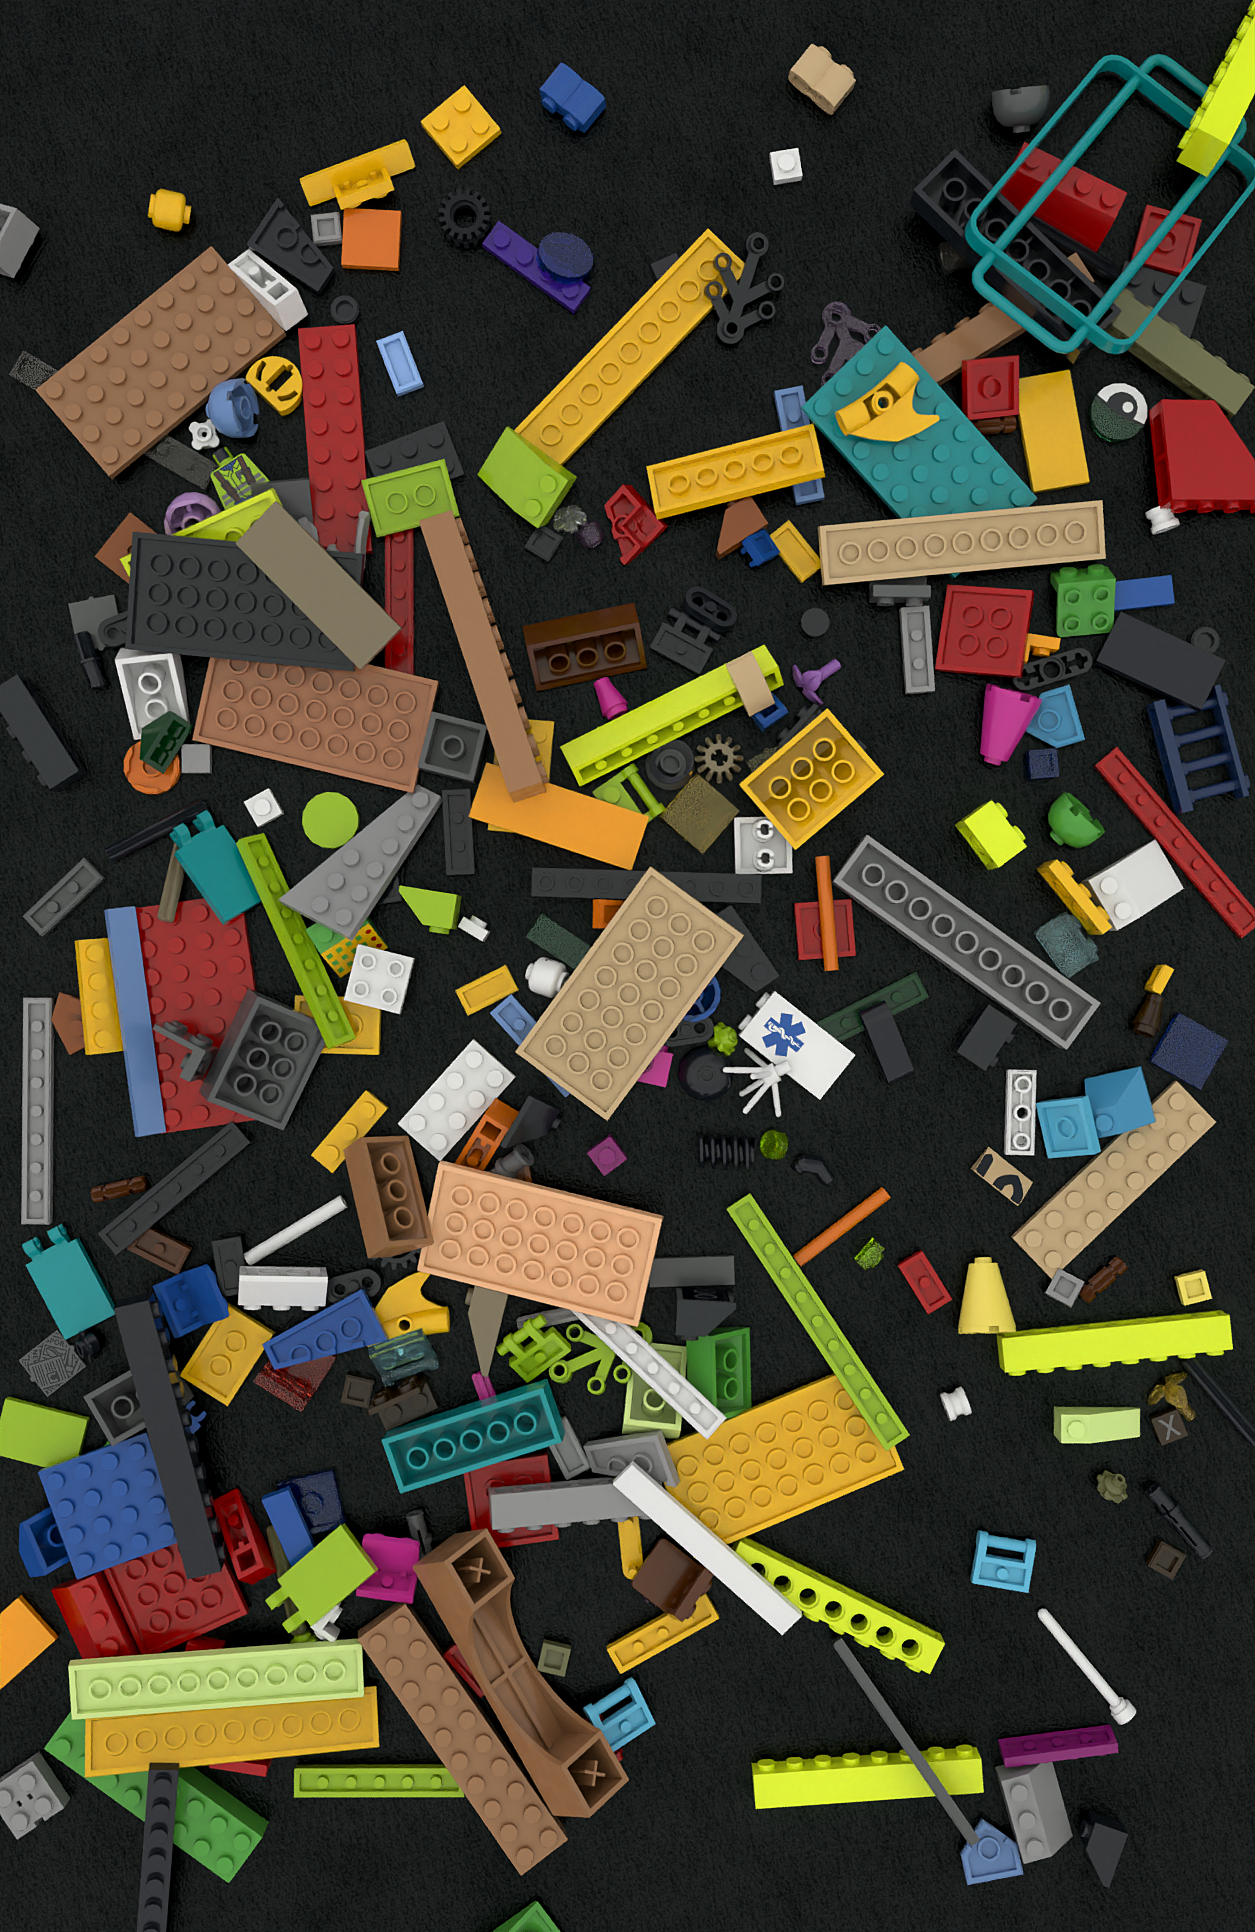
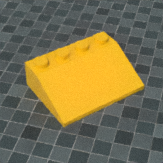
(811, 779)

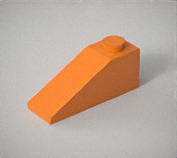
(487, 1135)

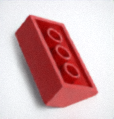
(1077, 205)
(95, 1617)

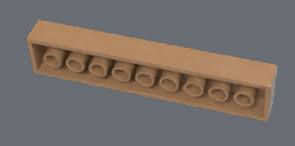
(481, 651)
(462, 1736)

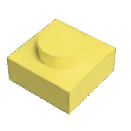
(1193, 1287)

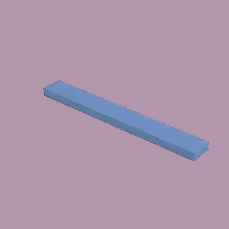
(135, 1021)

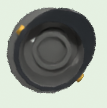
(671, 765)

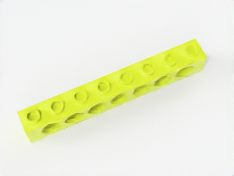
(917, 1658)

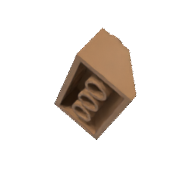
(387, 1195)

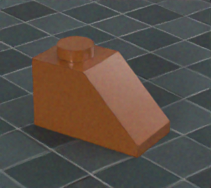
(739, 522)

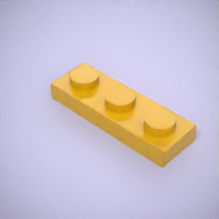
(350, 1128)

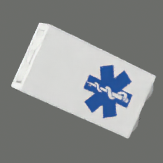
(787, 1034)

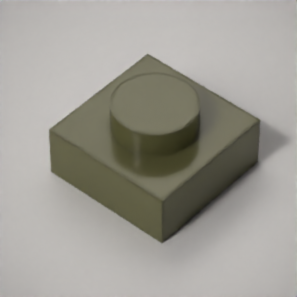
(554, 1657)

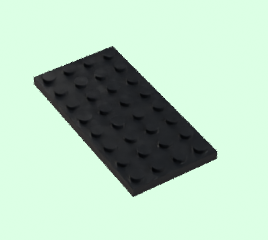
(219, 604)

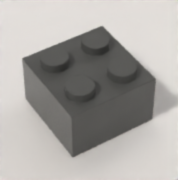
(453, 747)

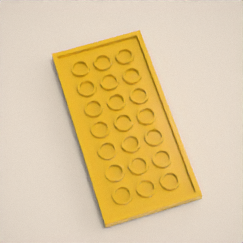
(778, 1460)

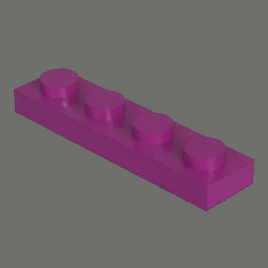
(1058, 1746)

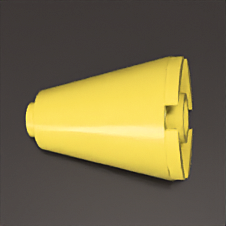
(985, 1301)

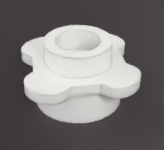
(207, 442)

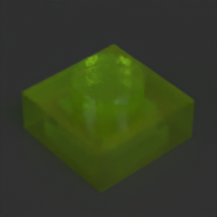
(870, 1254)

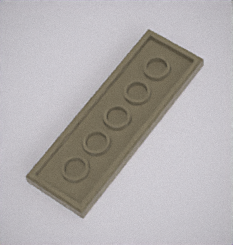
(318, 585)

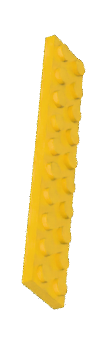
(629, 351)
(230, 1734)

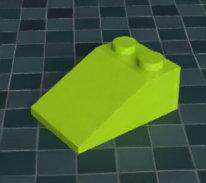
(526, 478)

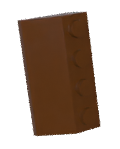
(585, 646)

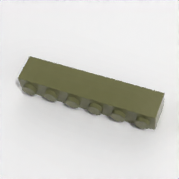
(1180, 358)

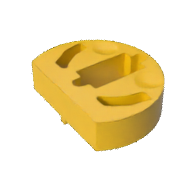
(273, 368)

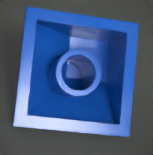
(41, 1544)

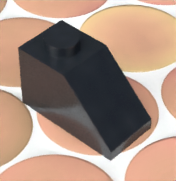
(1103, 1842)

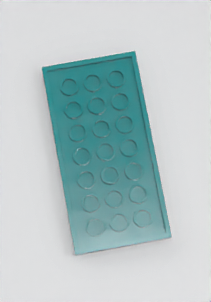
(927, 474)

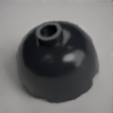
(702, 1073)

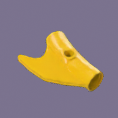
(896, 418)
(407, 1303)

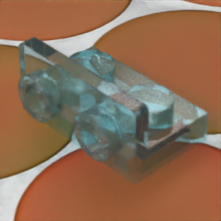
(1066, 944)

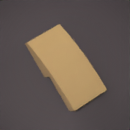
(750, 683)

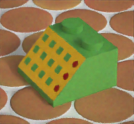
(340, 951)

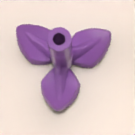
(812, 679)

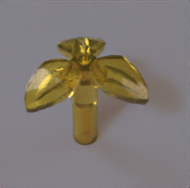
(1173, 1394)

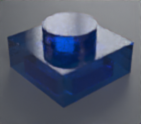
(1042, 764)

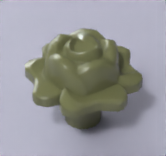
(1112, 1486)

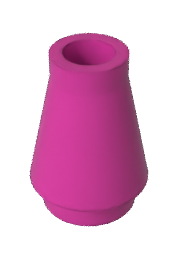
(610, 700)

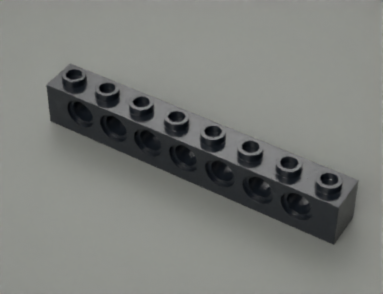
(620, 884)

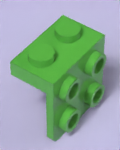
(1084, 600)

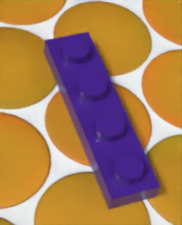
(521, 257)

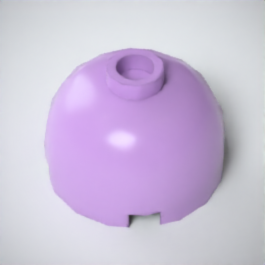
(188, 510)

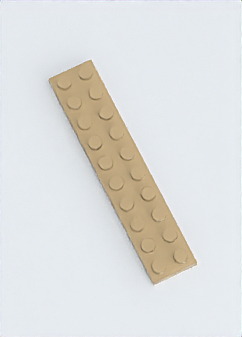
(961, 542)

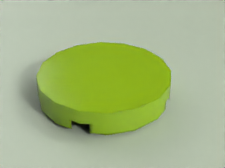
(330, 820)

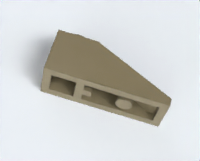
(485, 1319)

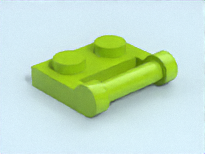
(615, 794)

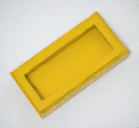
(796, 552)
(487, 990)

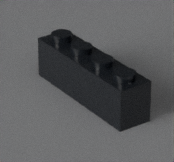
(38, 735)

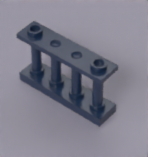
(1176, 769)

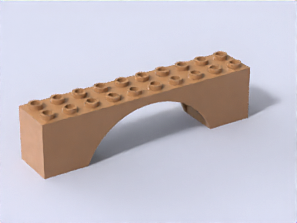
(557, 1746)

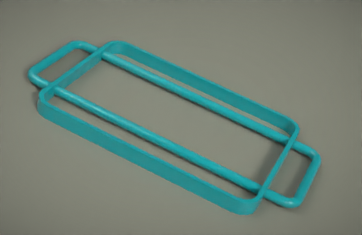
(993, 254)

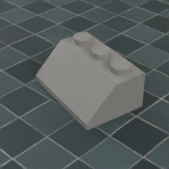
(1034, 1809)

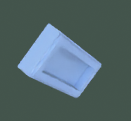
(400, 363)

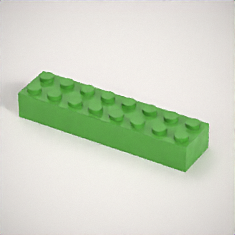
(207, 1818)

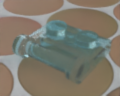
(401, 1351)

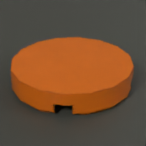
(146, 778)

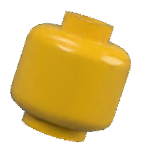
(169, 210)

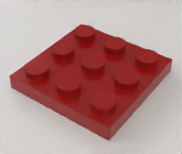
(984, 631)
(510, 1472)

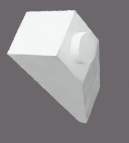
(270, 289)

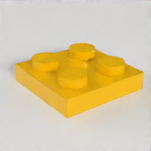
(461, 127)

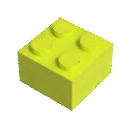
(991, 835)

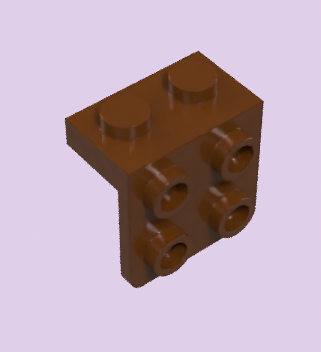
(672, 1580)

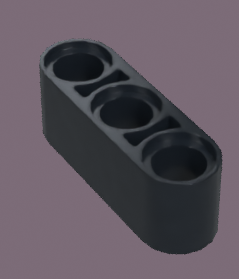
(886, 1042)

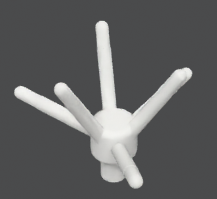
(767, 1075)

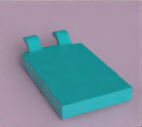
(216, 867)
(68, 1282)

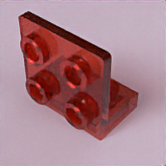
(295, 1383)

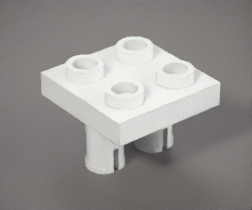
(760, 847)
(379, 979)

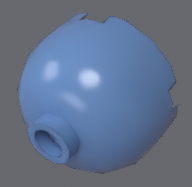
(232, 408)

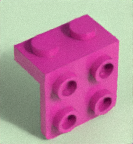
(395, 1576)

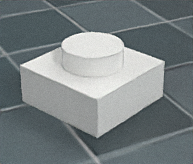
(785, 166)
(264, 807)
(474, 927)

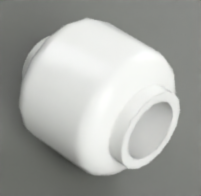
(546, 976)

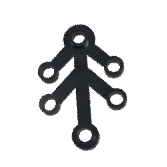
(740, 291)

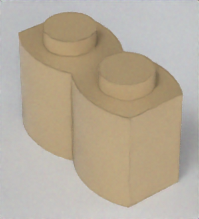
(822, 78)

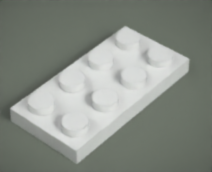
(456, 1100)

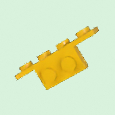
(359, 177)

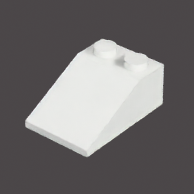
(151, 686)
(1133, 885)

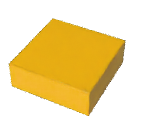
(1158, 979)

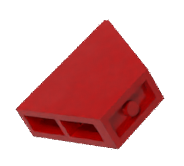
(1200, 459)

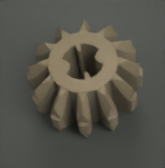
(712, 766)

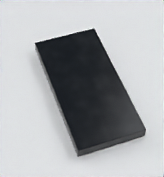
(1160, 662)

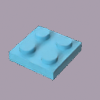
(1068, 1127)

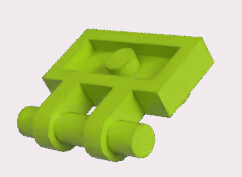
(539, 1354)

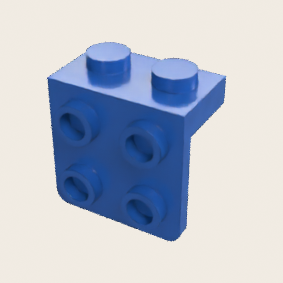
(191, 1300)

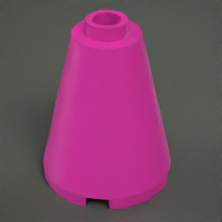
(1005, 721)

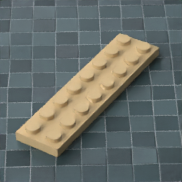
(1112, 1181)

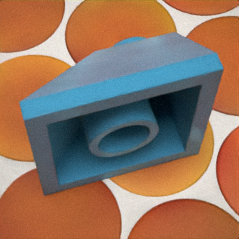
(1119, 1101)

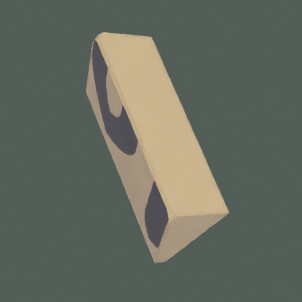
(1002, 1176)

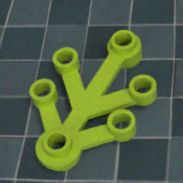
(602, 1353)

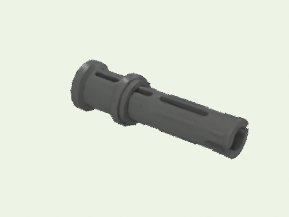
(513, 1162)

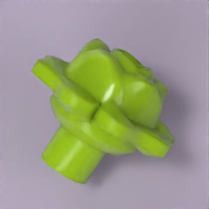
(724, 1038)

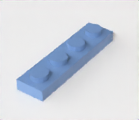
(790, 416)
(517, 1024)

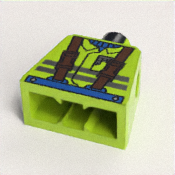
(234, 477)

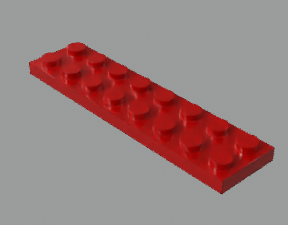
(334, 433)

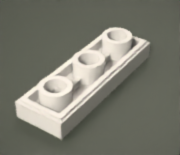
(1020, 1093)

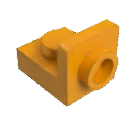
(1041, 646)

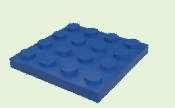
(109, 1505)

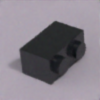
(985, 1037)

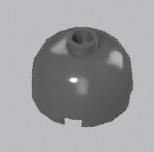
(1021, 106)

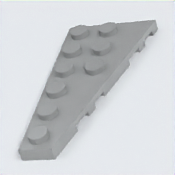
(355, 876)

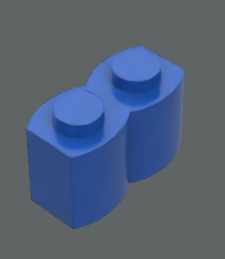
(572, 98)

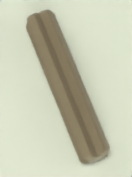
(171, 889)

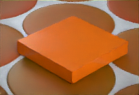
(371, 239)

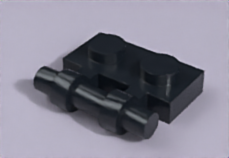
(682, 648)

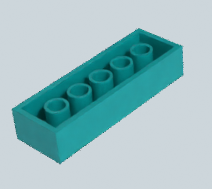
(473, 1436)

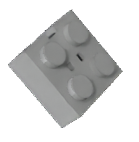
(29, 1795)

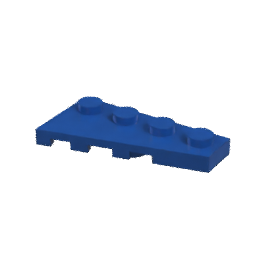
(335, 1330)

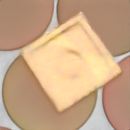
(699, 813)

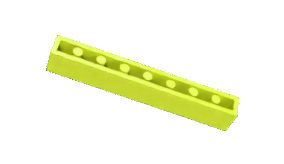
(661, 720)
(1114, 1341)
(863, 1777)

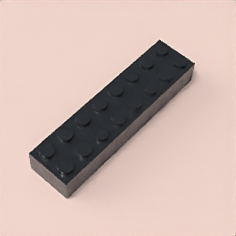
(947, 202)

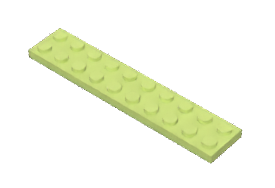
(215, 1678)

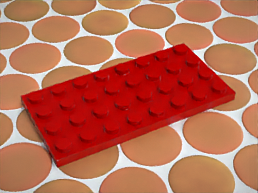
(199, 978)

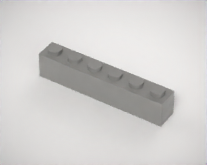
(559, 1504)

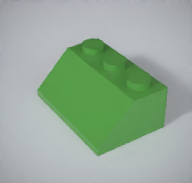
(722, 1368)

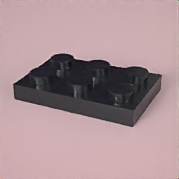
(414, 450)

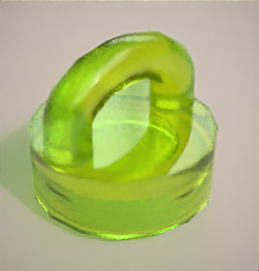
(774, 1144)

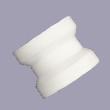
(1161, 520)
(955, 1403)

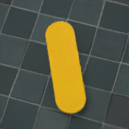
(630, 1546)

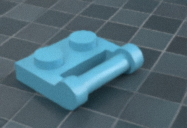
(999, 1570)
(625, 1722)

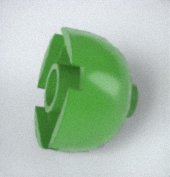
(1072, 822)

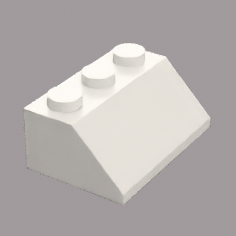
(282, 1287)

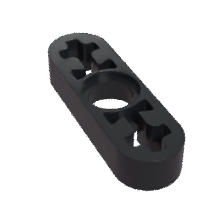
(1073, 671)

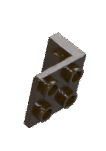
(404, 1402)

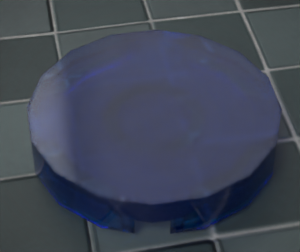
(564, 257)

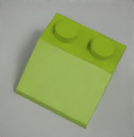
(433, 908)

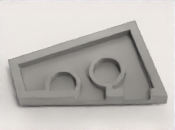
(646, 1449)

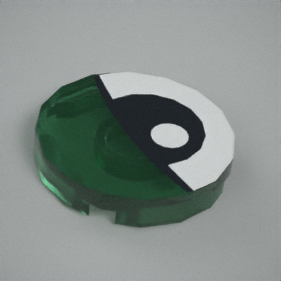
(1118, 412)

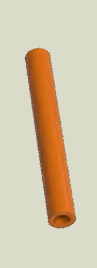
(826, 913)
(841, 1226)

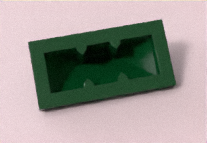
(162, 740)

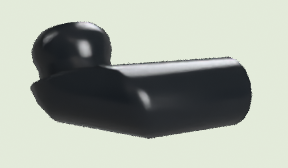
(815, 1165)

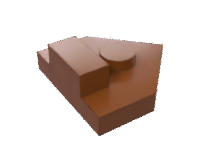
(68, 1022)

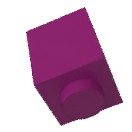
(607, 1154)

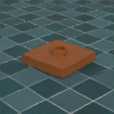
(121, 544)

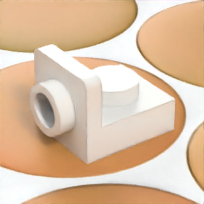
(325, 1628)

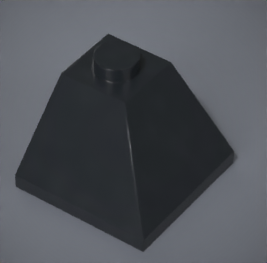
(533, 1121)

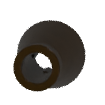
(1148, 1018)

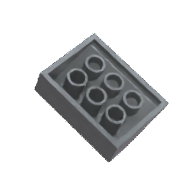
(264, 1060)

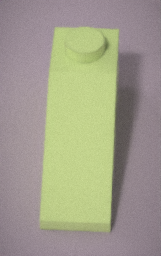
(1096, 1424)

